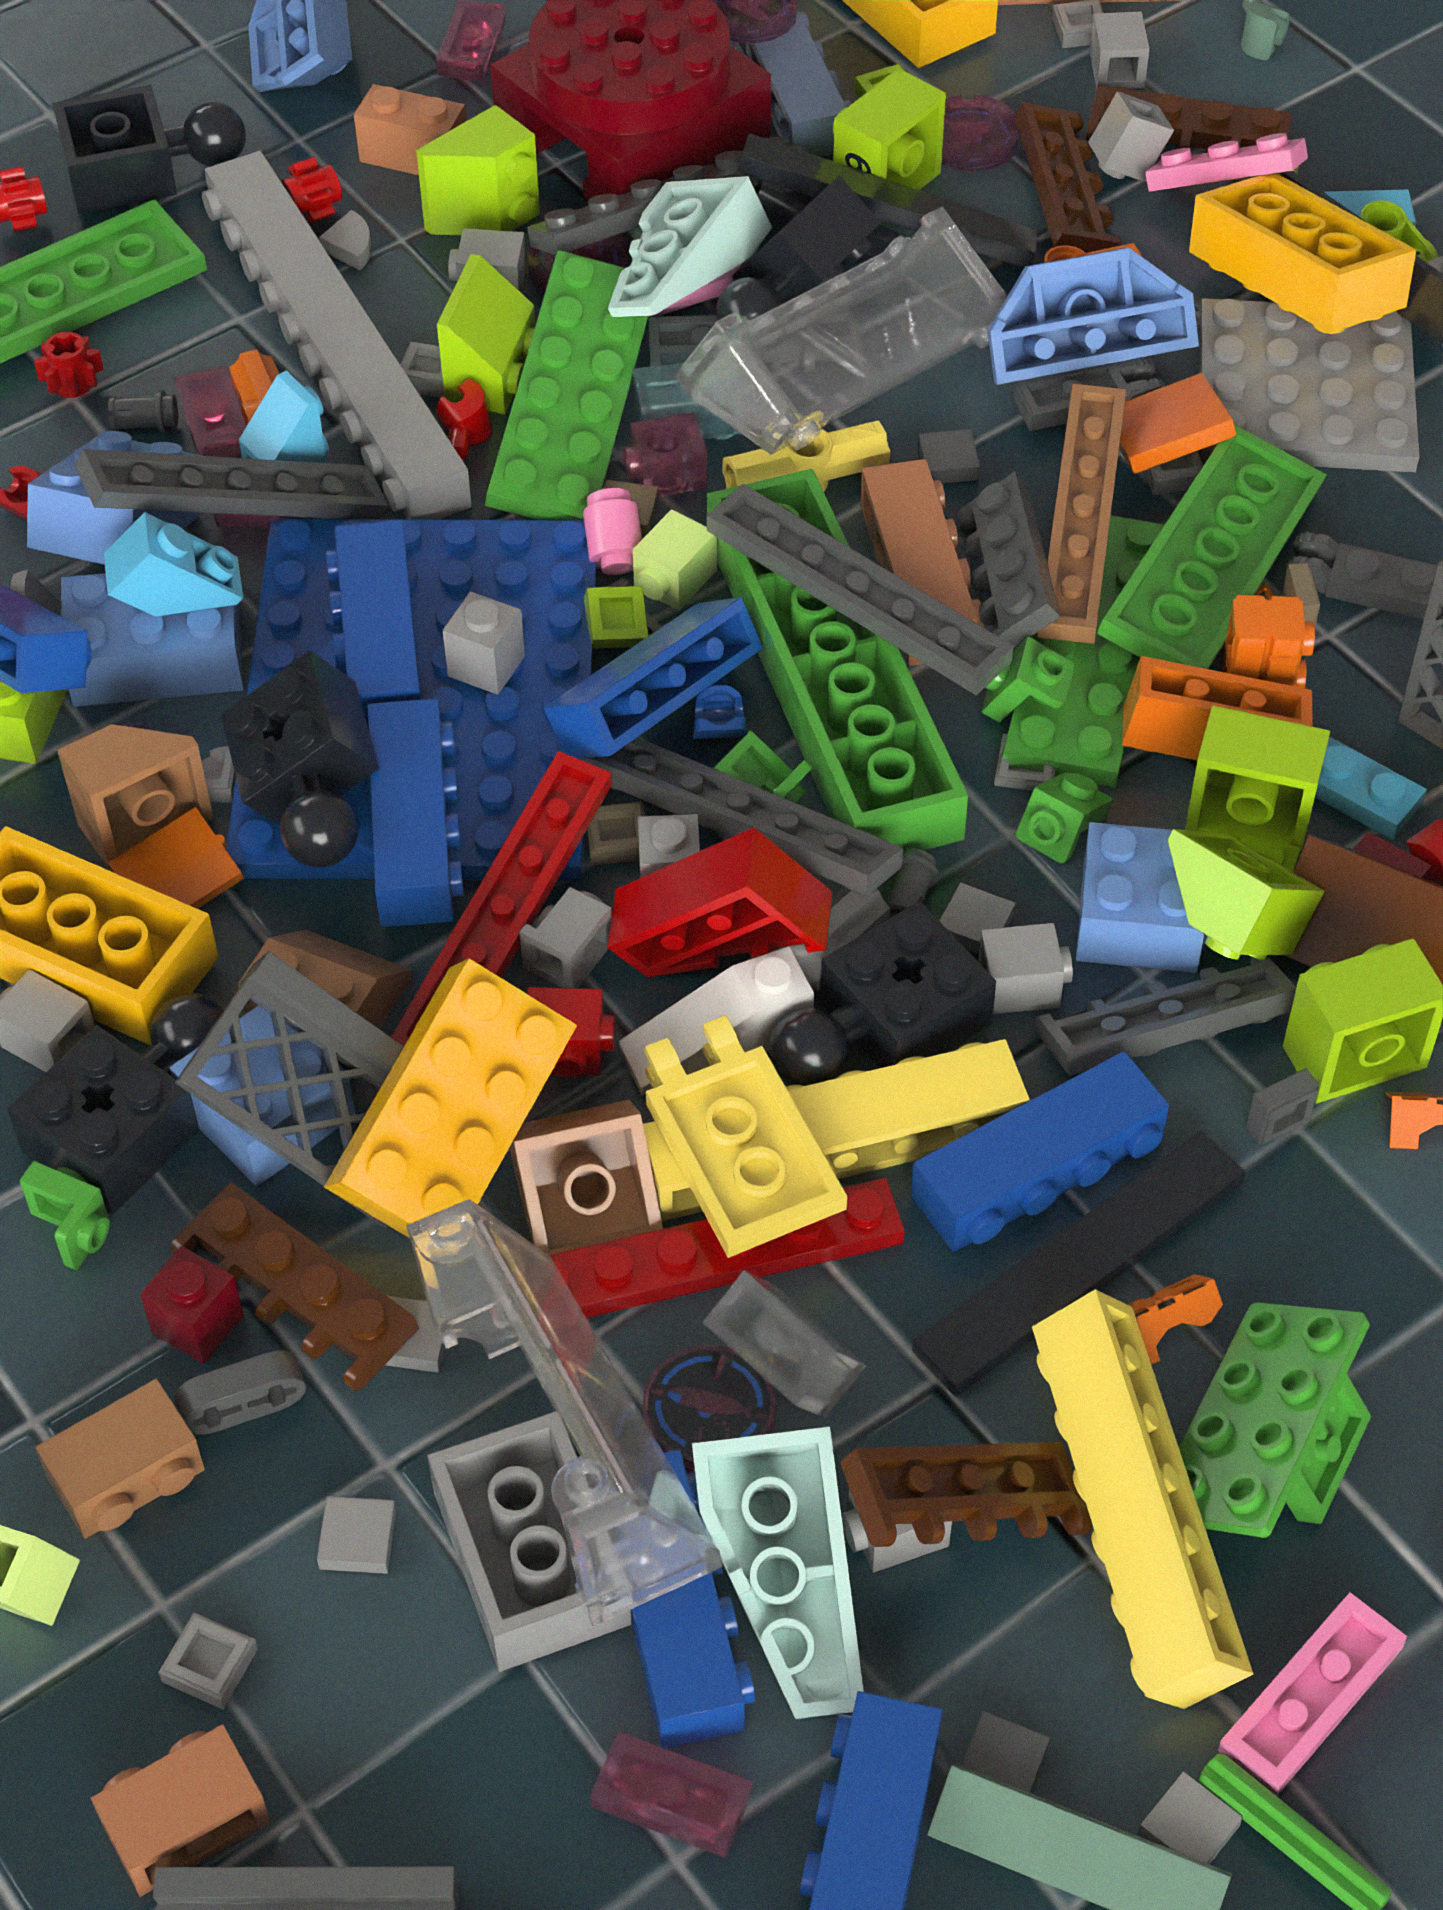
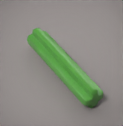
(1294, 1835)

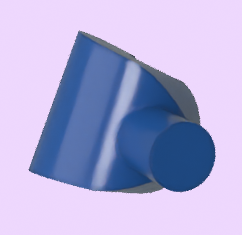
(719, 712)

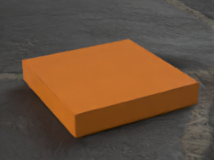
(1173, 423)

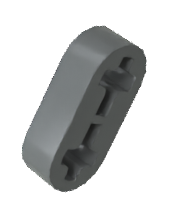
(240, 1392)

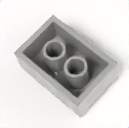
(514, 1539)

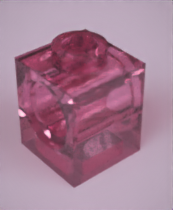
(668, 454)

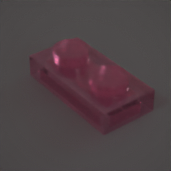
(471, 40)
(211, 412)
(671, 1794)

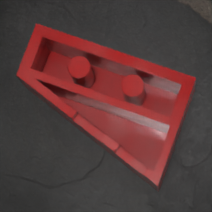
(717, 905)

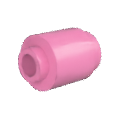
(612, 530)

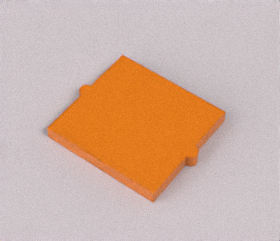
(181, 861)

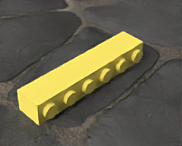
(879, 1115)
(1140, 1503)

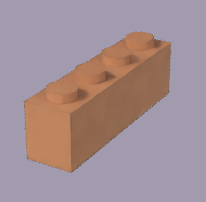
(913, 537)

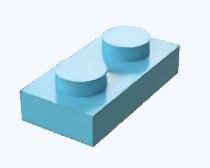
(1367, 790)

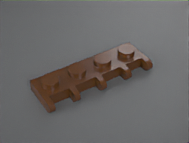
(1200, 121)
(1062, 180)
(303, 1281)
(966, 1485)

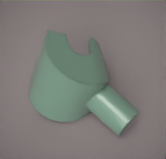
(1263, 29)

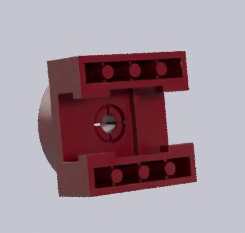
(634, 87)

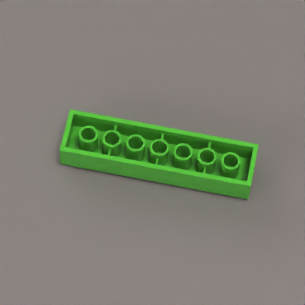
(846, 694)

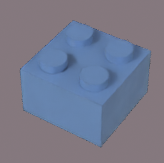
(1133, 902)
(220, 1072)

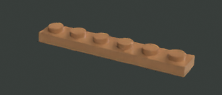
(1084, 510)

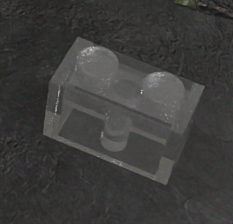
(784, 1344)

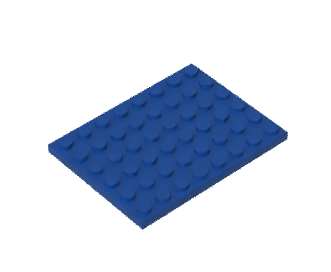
(498, 739)

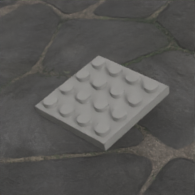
(1314, 392)

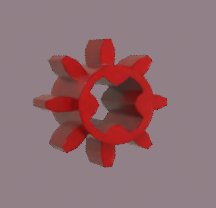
(313, 189)
(21, 199)
(68, 364)

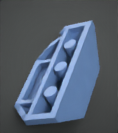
(297, 42)
(1088, 316)

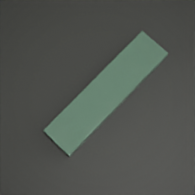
(1070, 1848)

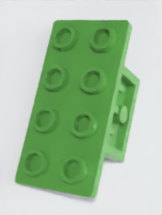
(1277, 1419)

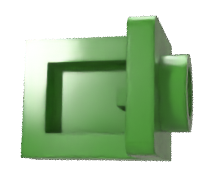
(1032, 672)
(759, 766)
(1060, 813)
(71, 1204)

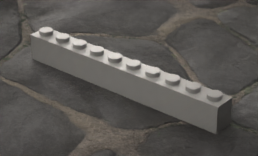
(336, 340)

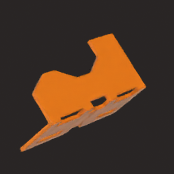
(1412, 1117)
(1193, 1308)

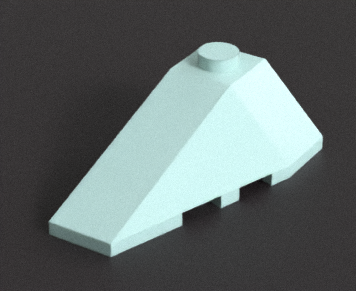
(688, 240)
(783, 1546)

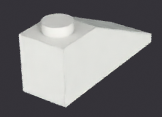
(748, 993)

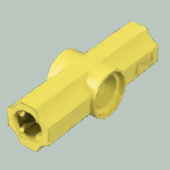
(829, 456)

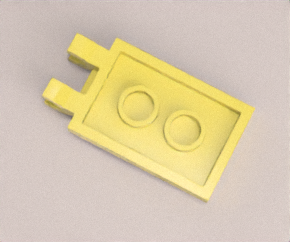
(740, 1141)

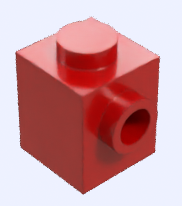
(593, 1032)

